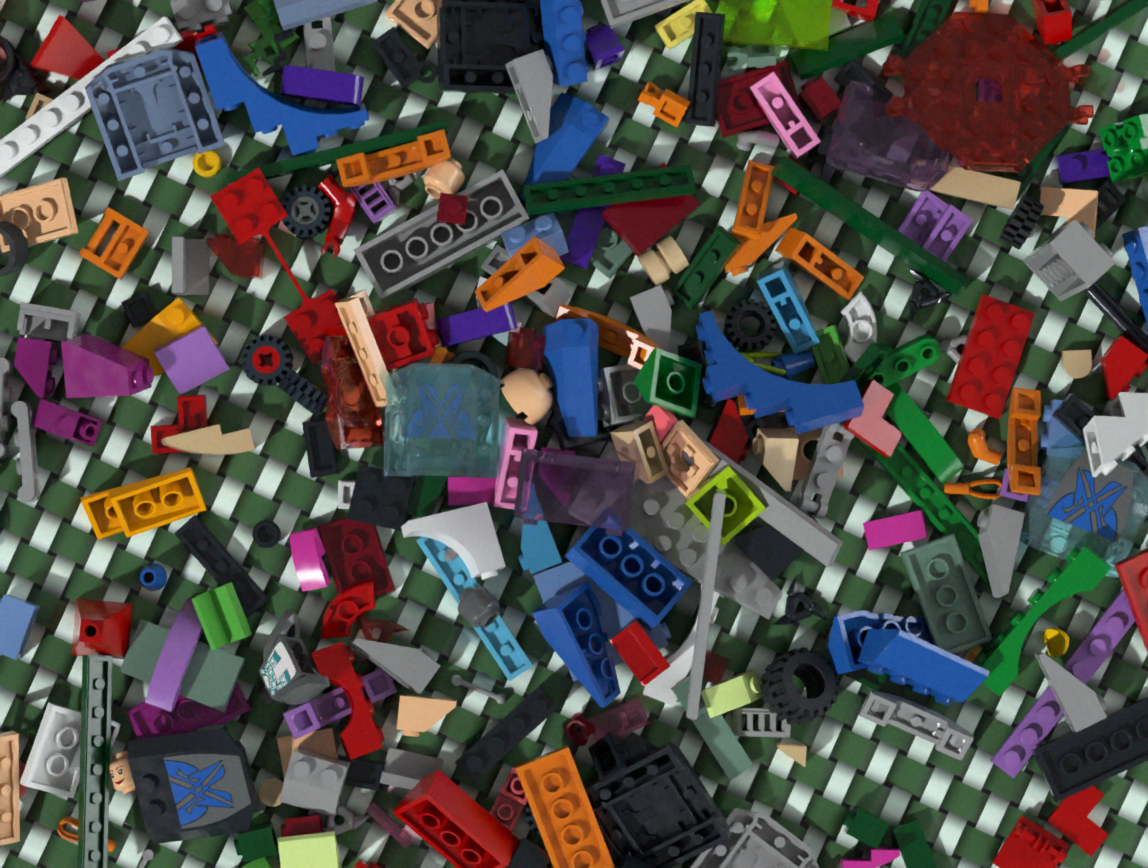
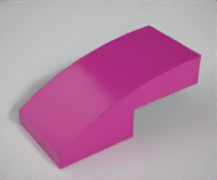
(470, 490)
(895, 530)
(307, 559)
(876, 858)

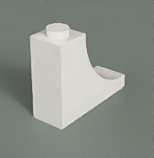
(468, 533)

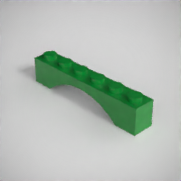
(1078, 574)

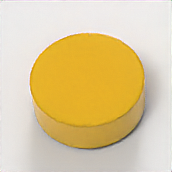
(207, 164)

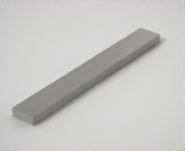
(782, 514)
(705, 603)

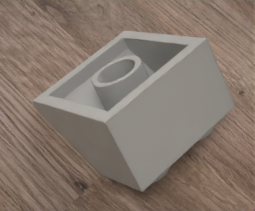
(314, 781)

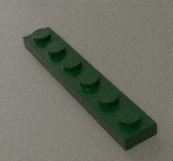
(609, 189)

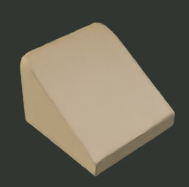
(794, 750)

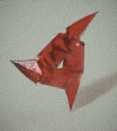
(386, 627)

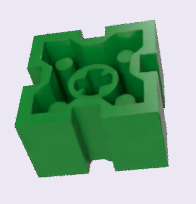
(1127, 147)

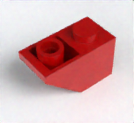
(1120, 365)

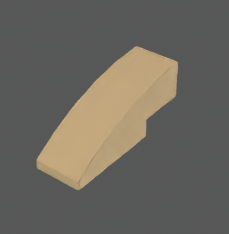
(211, 441)

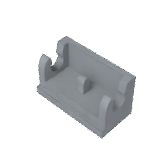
(47, 322)

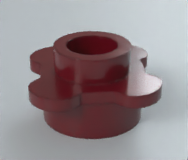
(572, 732)

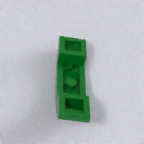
(922, 435)

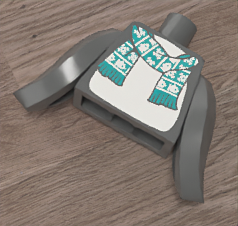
(288, 666)

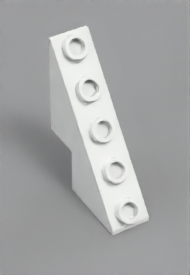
(1116, 435)

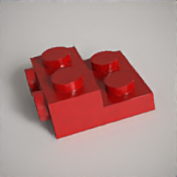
(403, 333)

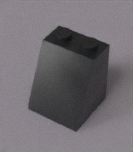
(768, 549)

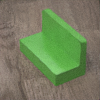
(221, 616)

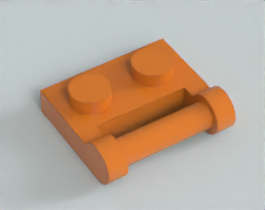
(122, 247)

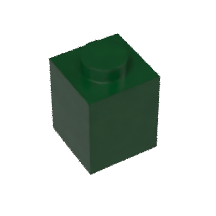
(865, 826)
(257, 842)

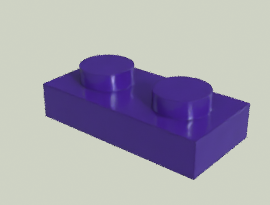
(1083, 166)

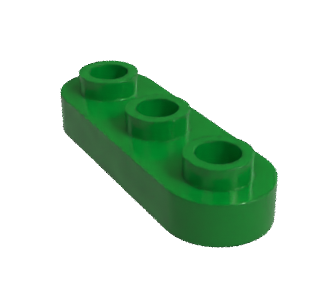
(913, 356)

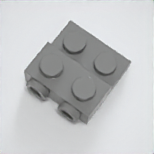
(200, 13)
(619, 396)

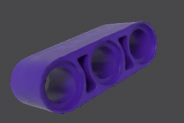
(321, 85)
(475, 325)

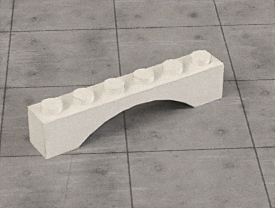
(680, 663)

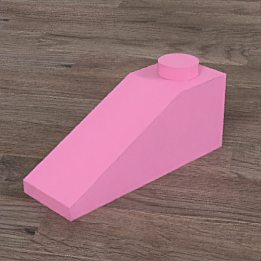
(785, 116)
(515, 436)

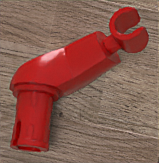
(342, 215)

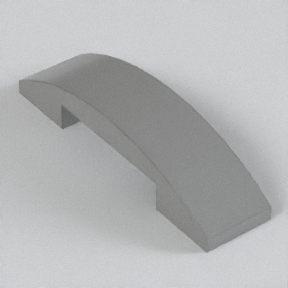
(919, 721)

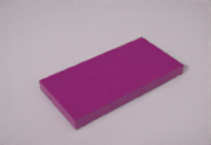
(185, 715)

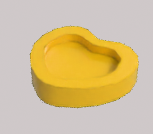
(1056, 641)

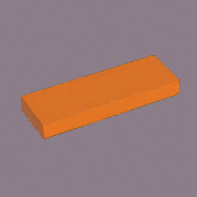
(753, 200)

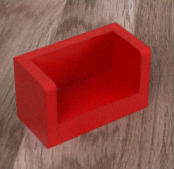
(639, 653)

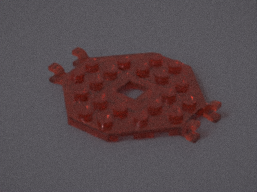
(978, 133)

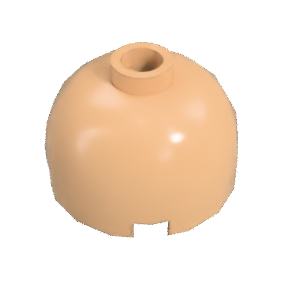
(528, 393)

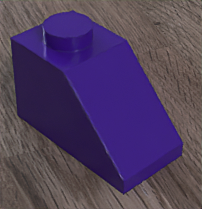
(602, 46)

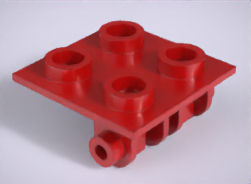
(1031, 847)

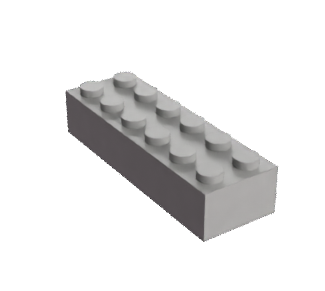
(427, 246)
(1070, 260)

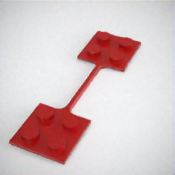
(251, 210)

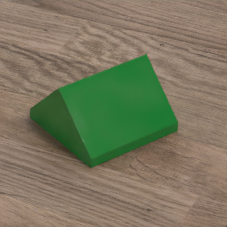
(670, 382)

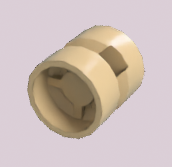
(663, 261)

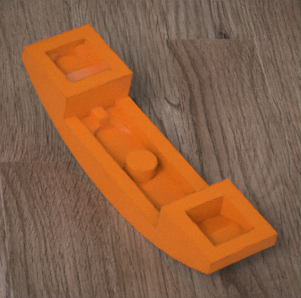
(395, 161)
(614, 335)
(1022, 441)

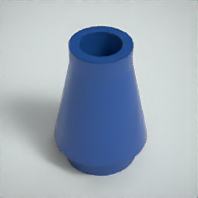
(793, 364)
(159, 573)

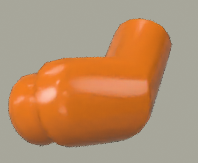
(980, 449)

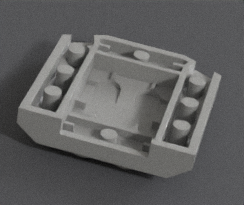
(756, 843)

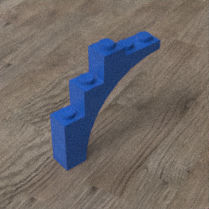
(266, 110)
(764, 393)

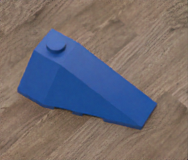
(572, 133)
(573, 369)
(851, 630)
(575, 633)

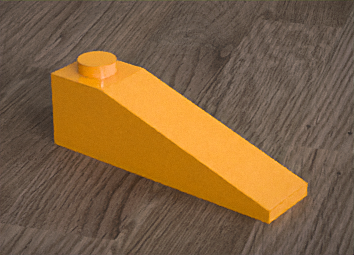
(164, 327)

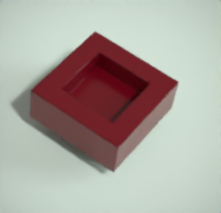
(452, 208)

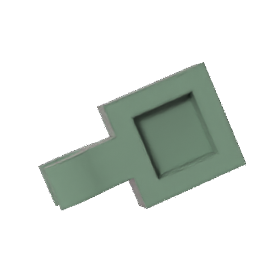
(754, 55)

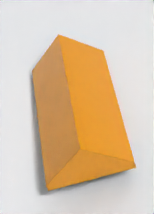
(144, 504)

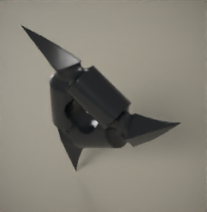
(23, 71)
(916, 299)
(809, 607)

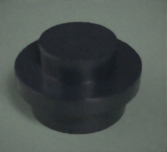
(266, 534)

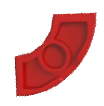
(346, 607)

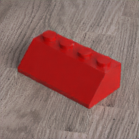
(456, 824)

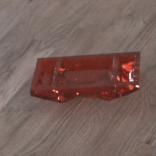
(350, 410)

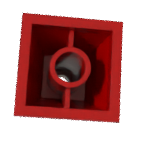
(66, 52)
(111, 624)

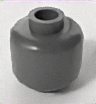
(478, 606)

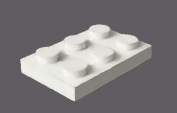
(53, 752)

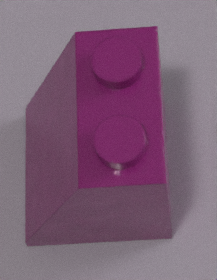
(102, 369)

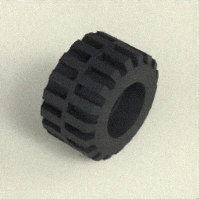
(814, 674)

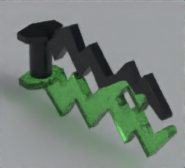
(269, 39)

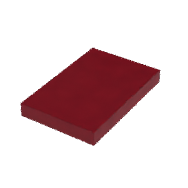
(738, 106)
(647, 221)
(355, 555)

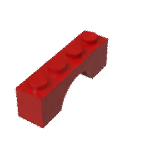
(360, 734)

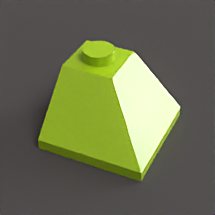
(740, 502)

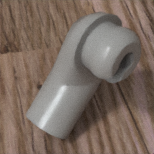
(758, 137)

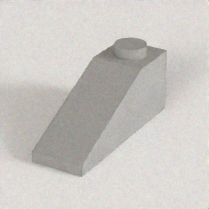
(533, 85)
(546, 298)
(654, 314)
(999, 544)
(404, 664)
(1075, 699)

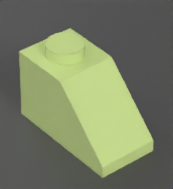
(732, 693)

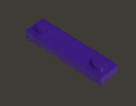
(589, 220)

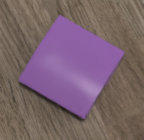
(934, 225)
(191, 359)

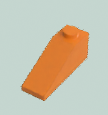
(752, 249)
(819, 262)
(523, 273)

